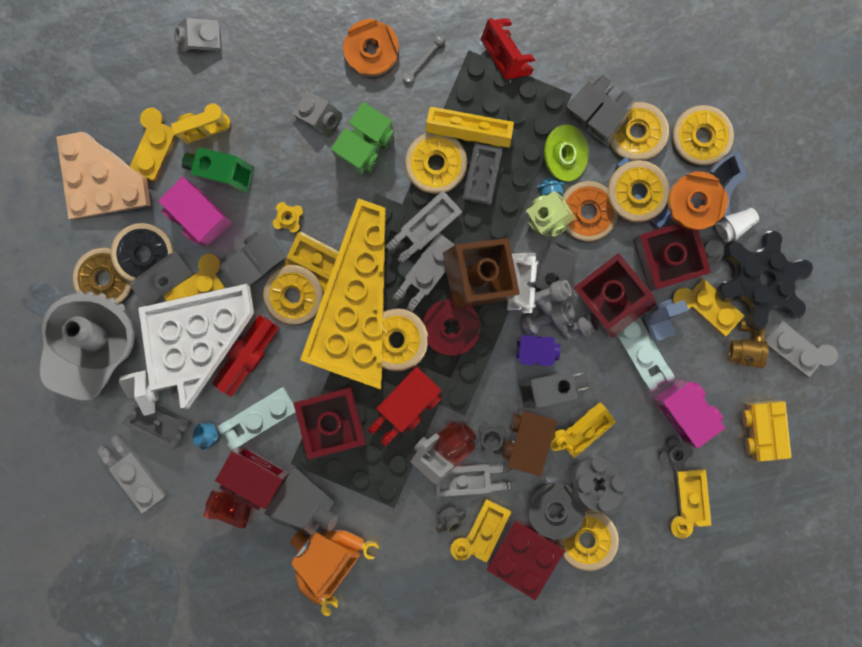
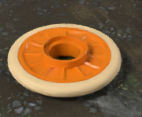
(605, 219)

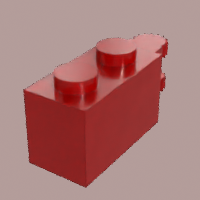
(406, 403)

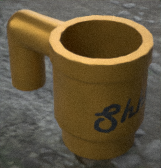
(749, 352)

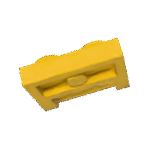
(196, 127)

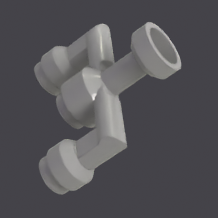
(558, 313)

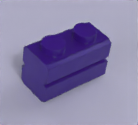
(537, 350)

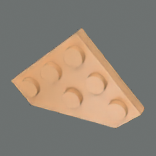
(97, 179)

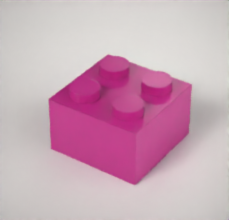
(195, 211)
(689, 412)

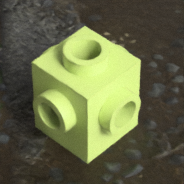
(550, 215)

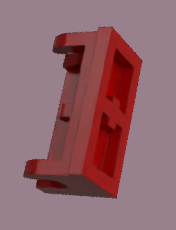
(504, 50)

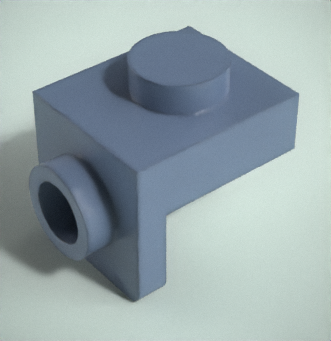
(659, 321)

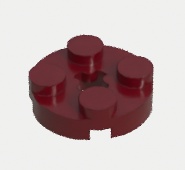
(453, 343)

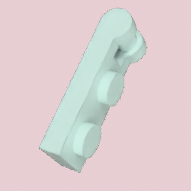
(644, 355)
(258, 418)

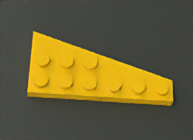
(351, 312)

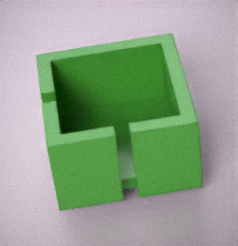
(362, 145)

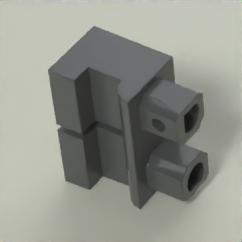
(599, 112)

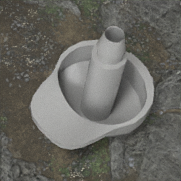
(83, 344)

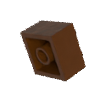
(481, 273)
(529, 441)

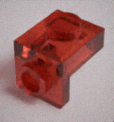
(227, 508)

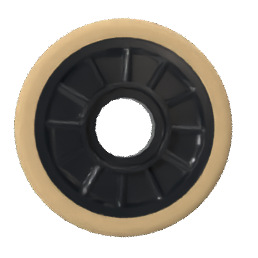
(132, 237)

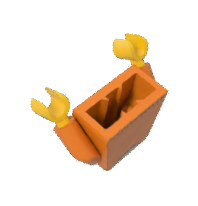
(325, 562)

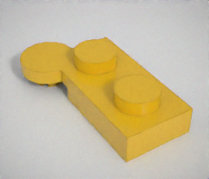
(154, 145)
(201, 282)
(703, 299)
(584, 431)
(693, 502)
(483, 533)

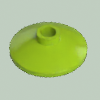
(566, 153)

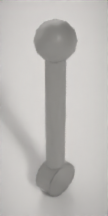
(408, 76)

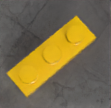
(469, 127)

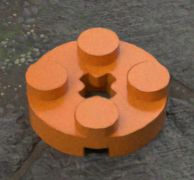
(377, 33)
(711, 192)

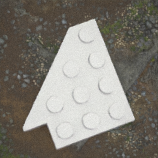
(191, 337)

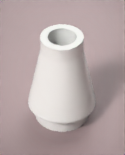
(735, 225)

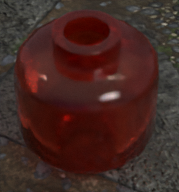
(456, 442)

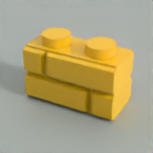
(767, 430)

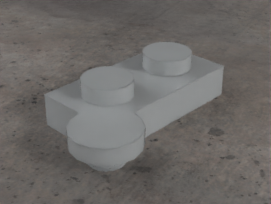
(799, 351)

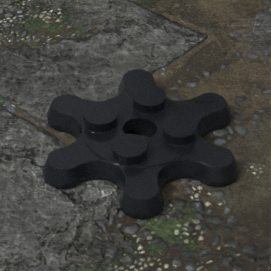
(747, 283)

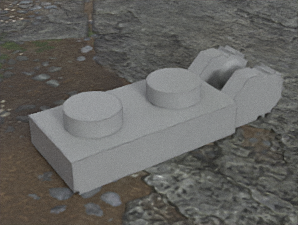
(426, 225)
(426, 271)
(132, 476)
(472, 480)

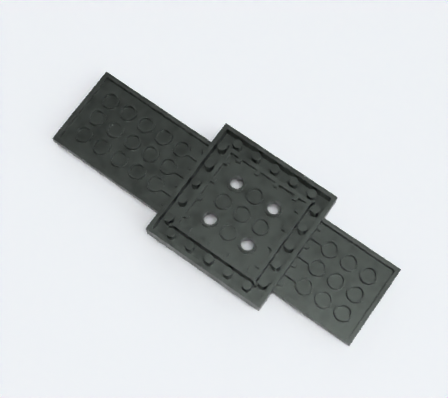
(536, 111)

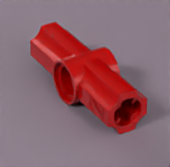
(245, 355)

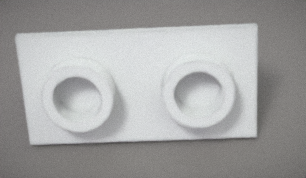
(525, 269)

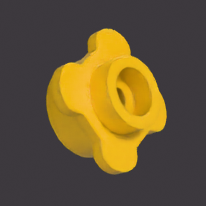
(291, 224)

